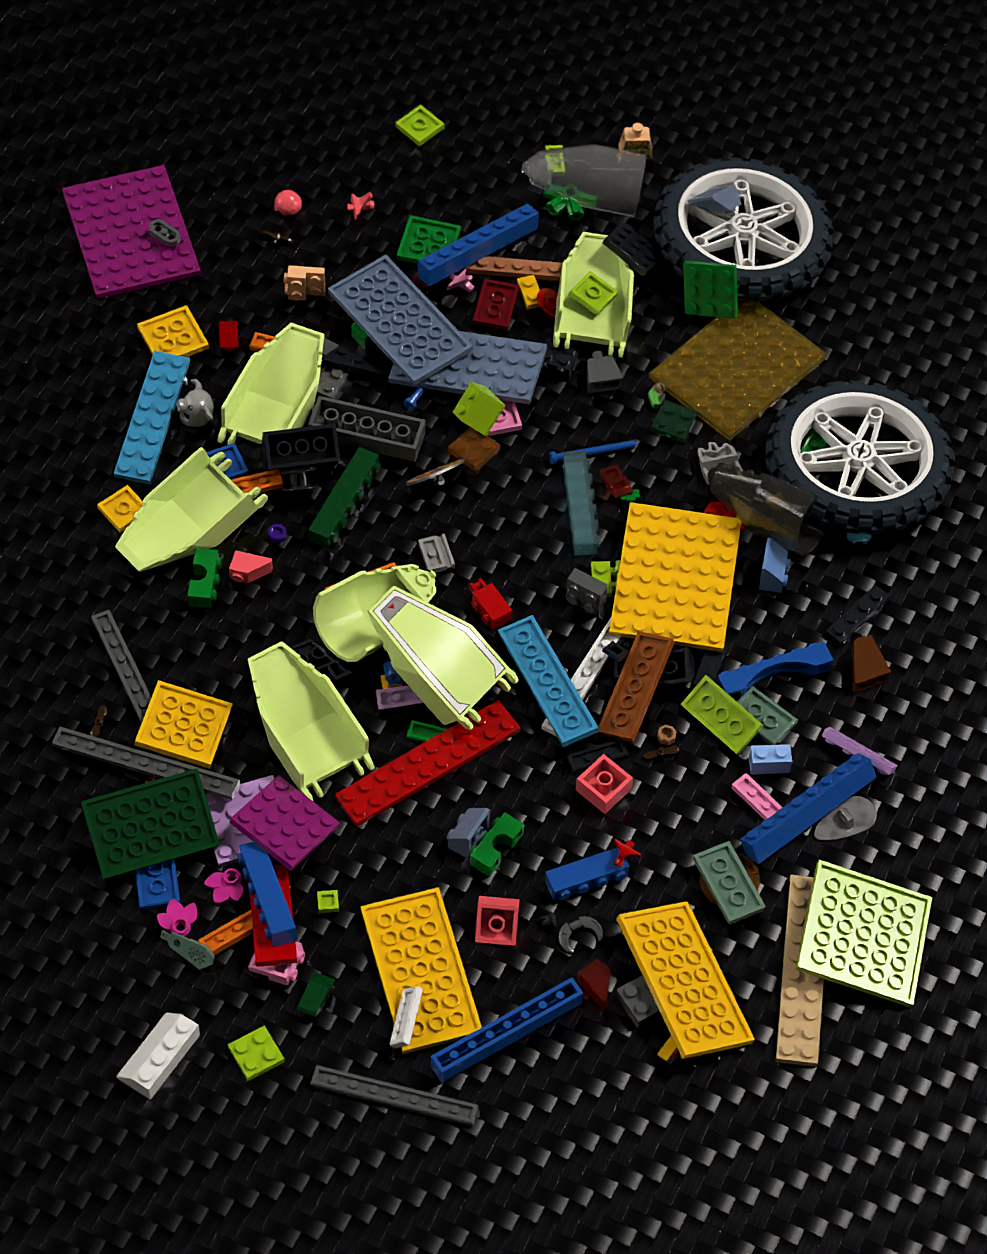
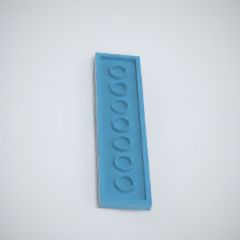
(151, 417)
(548, 681)

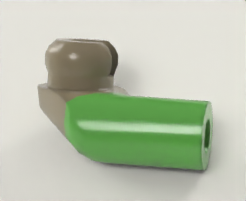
(654, 394)

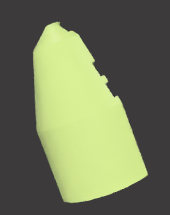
(342, 608)

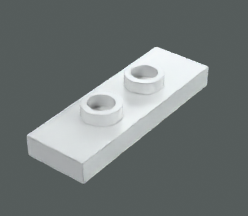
(406, 1017)

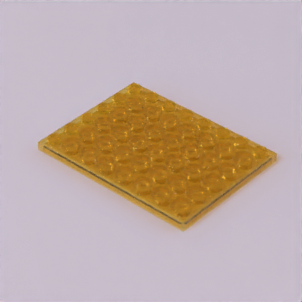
(738, 367)

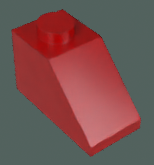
(228, 335)

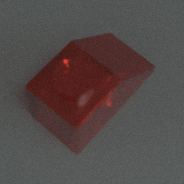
(595, 981)

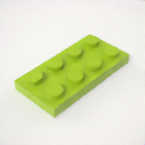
(722, 714)

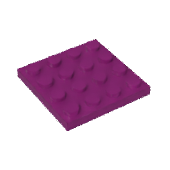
(284, 822)

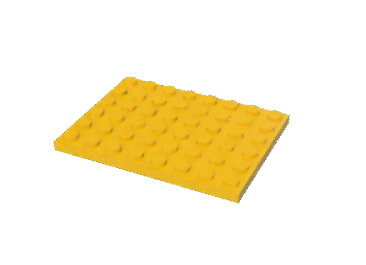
(676, 576)

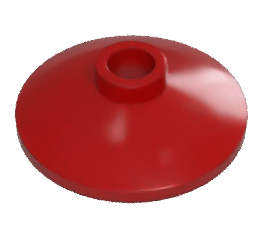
(547, 300)

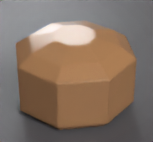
(666, 735)

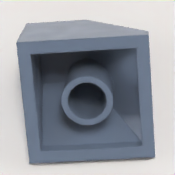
(718, 199)

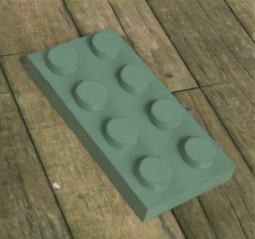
(729, 882)

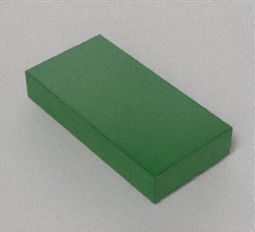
(423, 732)

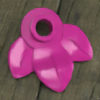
(223, 887)
(178, 915)

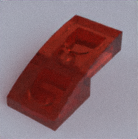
(615, 481)

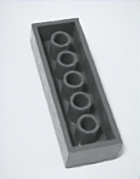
(371, 428)

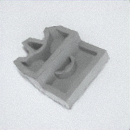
(717, 455)

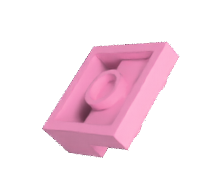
(280, 973)

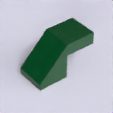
(315, 994)

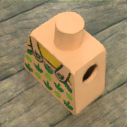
(636, 140)

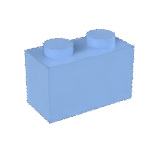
(770, 759)

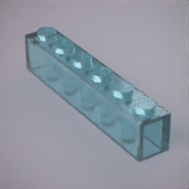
(580, 503)

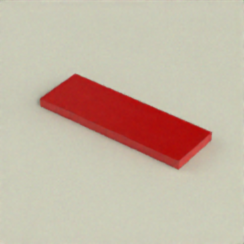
(264, 951)

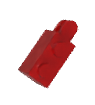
(490, 604)

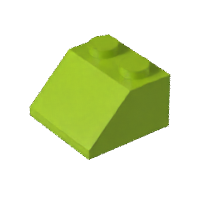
(479, 408)

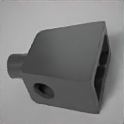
(603, 373)

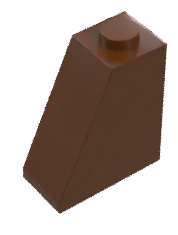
(868, 665)

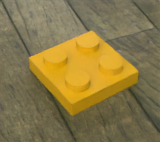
(121, 508)

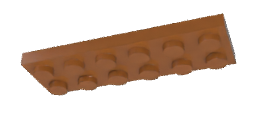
(635, 686)

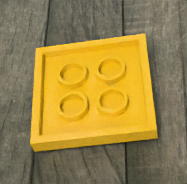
(174, 333)

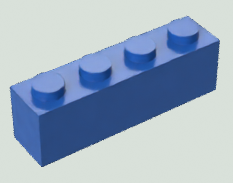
(585, 874)

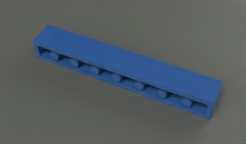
(477, 244)
(808, 808)
(506, 1029)

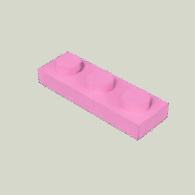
(755, 796)

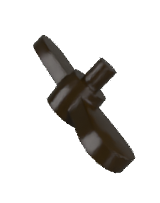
(276, 237)
(102, 711)
(661, 752)

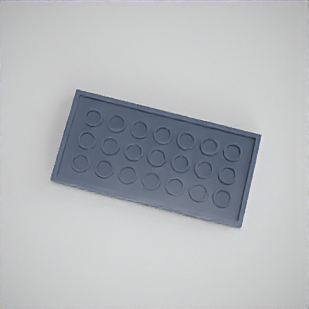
(400, 319)
(499, 363)

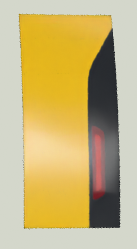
(669, 1051)

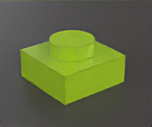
(328, 901)

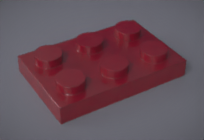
(496, 304)

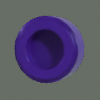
(277, 533)

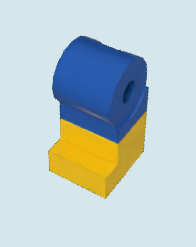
(391, 677)

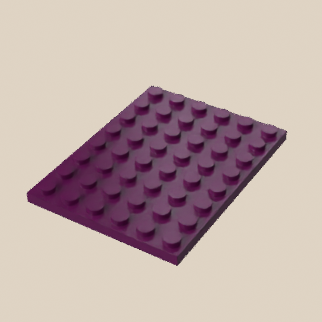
(114, 233)

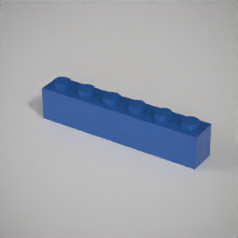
(267, 894)

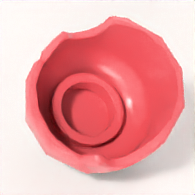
(287, 202)

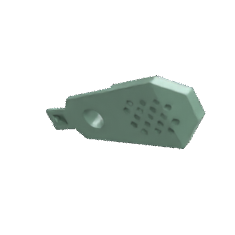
(191, 950)

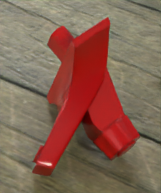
(625, 850)

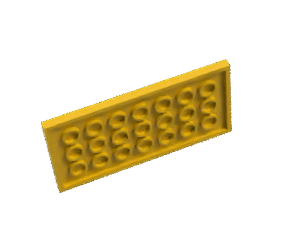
(418, 948)
(685, 980)

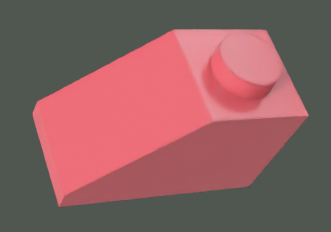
(249, 567)

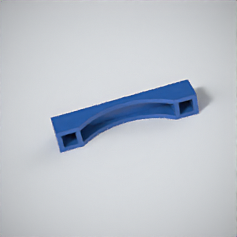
(808, 660)

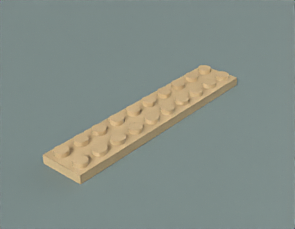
(800, 991)

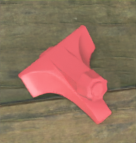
(360, 204)

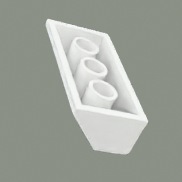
(159, 1054)

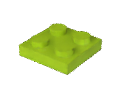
(419, 125)
(593, 293)
(256, 1053)

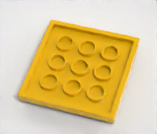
(183, 724)

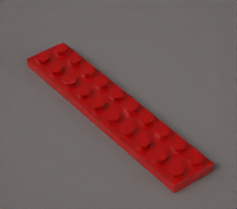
(426, 764)

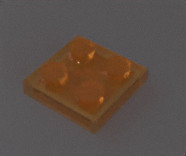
(474, 448)

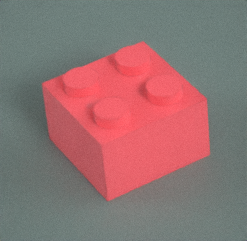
(604, 783)

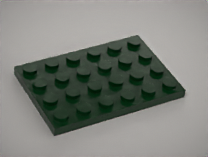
(150, 823)

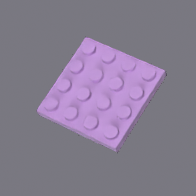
(222, 810)

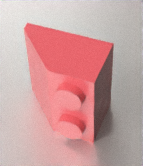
(497, 920)

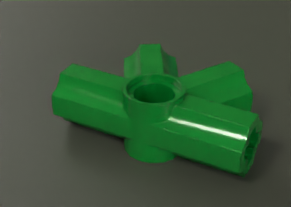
(559, 204)

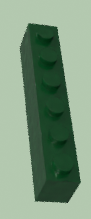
(344, 497)

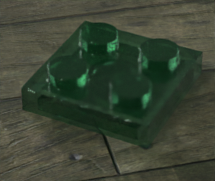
(674, 421)

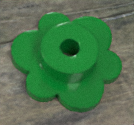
(631, 497)

